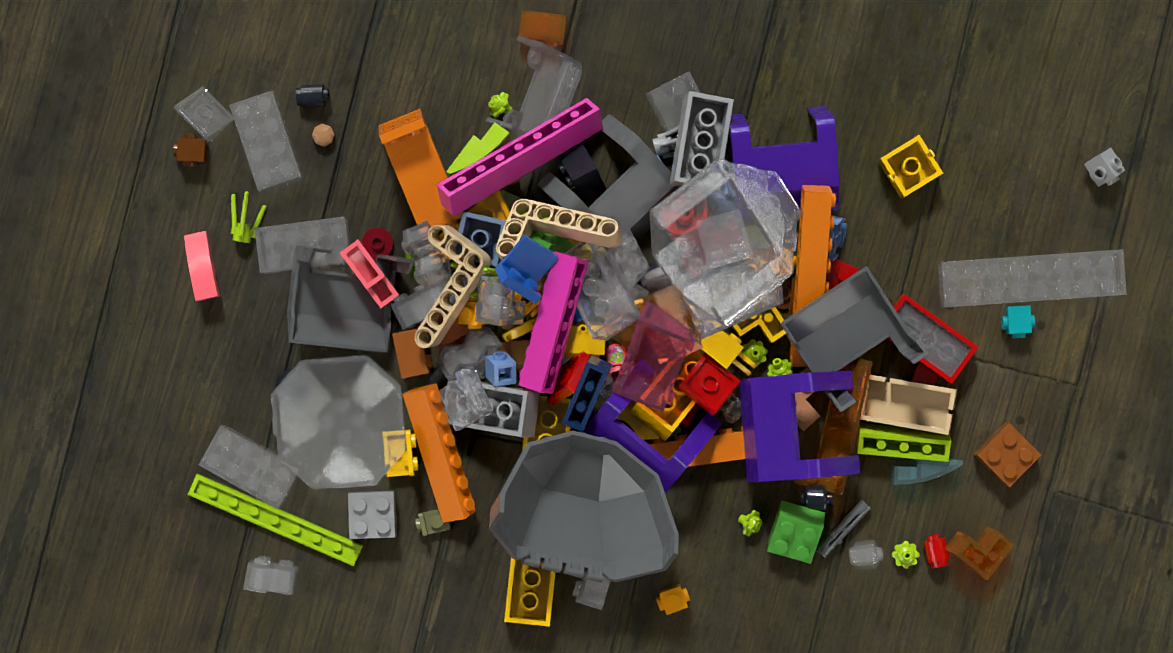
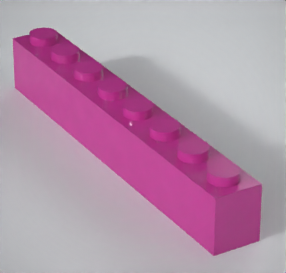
(519, 157)

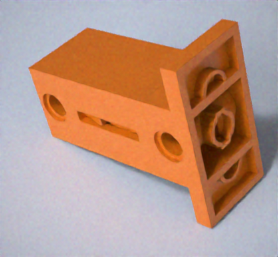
(417, 167)

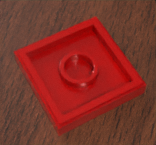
(568, 378)
(709, 384)

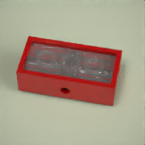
(946, 347)

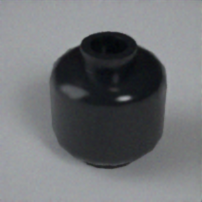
(816, 498)

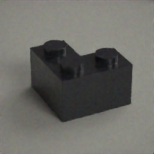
(581, 174)

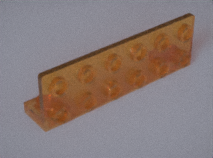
(842, 427)

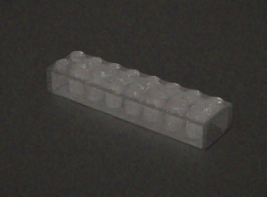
(1032, 278)

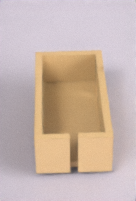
(909, 404)

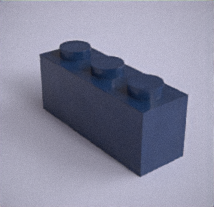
(587, 393)

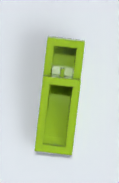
(478, 149)

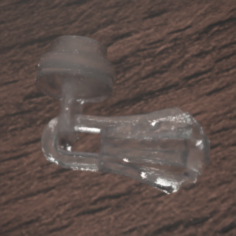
(732, 411)

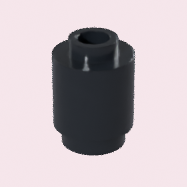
(312, 96)

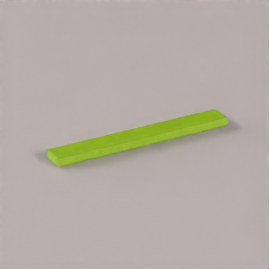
(275, 519)

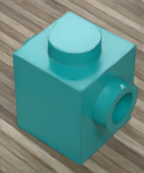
(1017, 321)

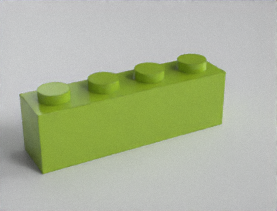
(902, 442)

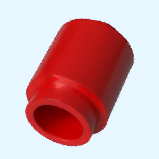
(935, 551)

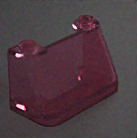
(654, 358)

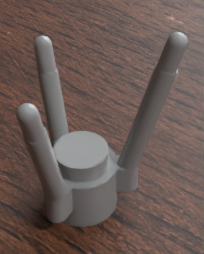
(664, 145)

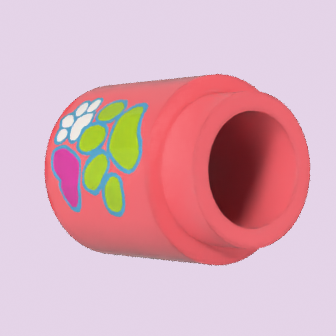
(615, 355)

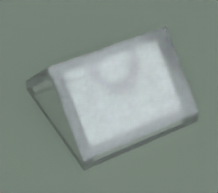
(204, 114)

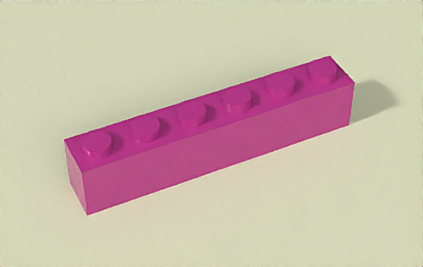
(553, 323)

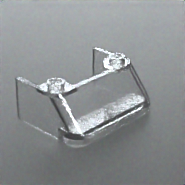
(549, 90)

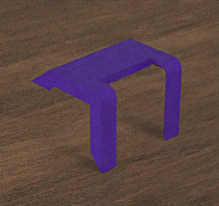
(795, 162)
(607, 425)
(772, 427)

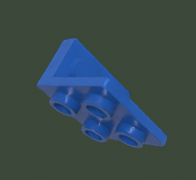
(525, 267)

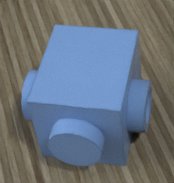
(500, 369)

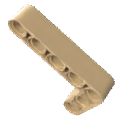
(554, 225)
(454, 286)

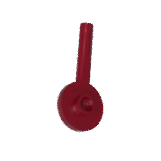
(377, 242)

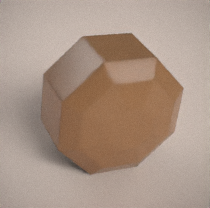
(323, 135)

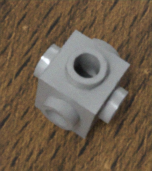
(1105, 168)

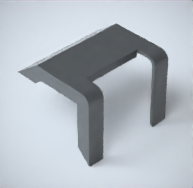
(629, 196)
(336, 306)
(847, 325)

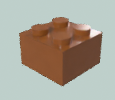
(411, 358)
(1007, 454)

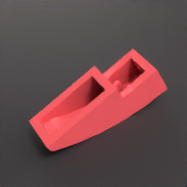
(201, 266)
(369, 274)

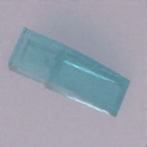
(923, 471)

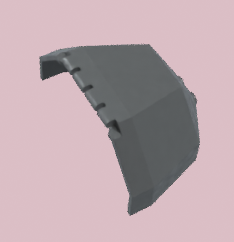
(585, 509)

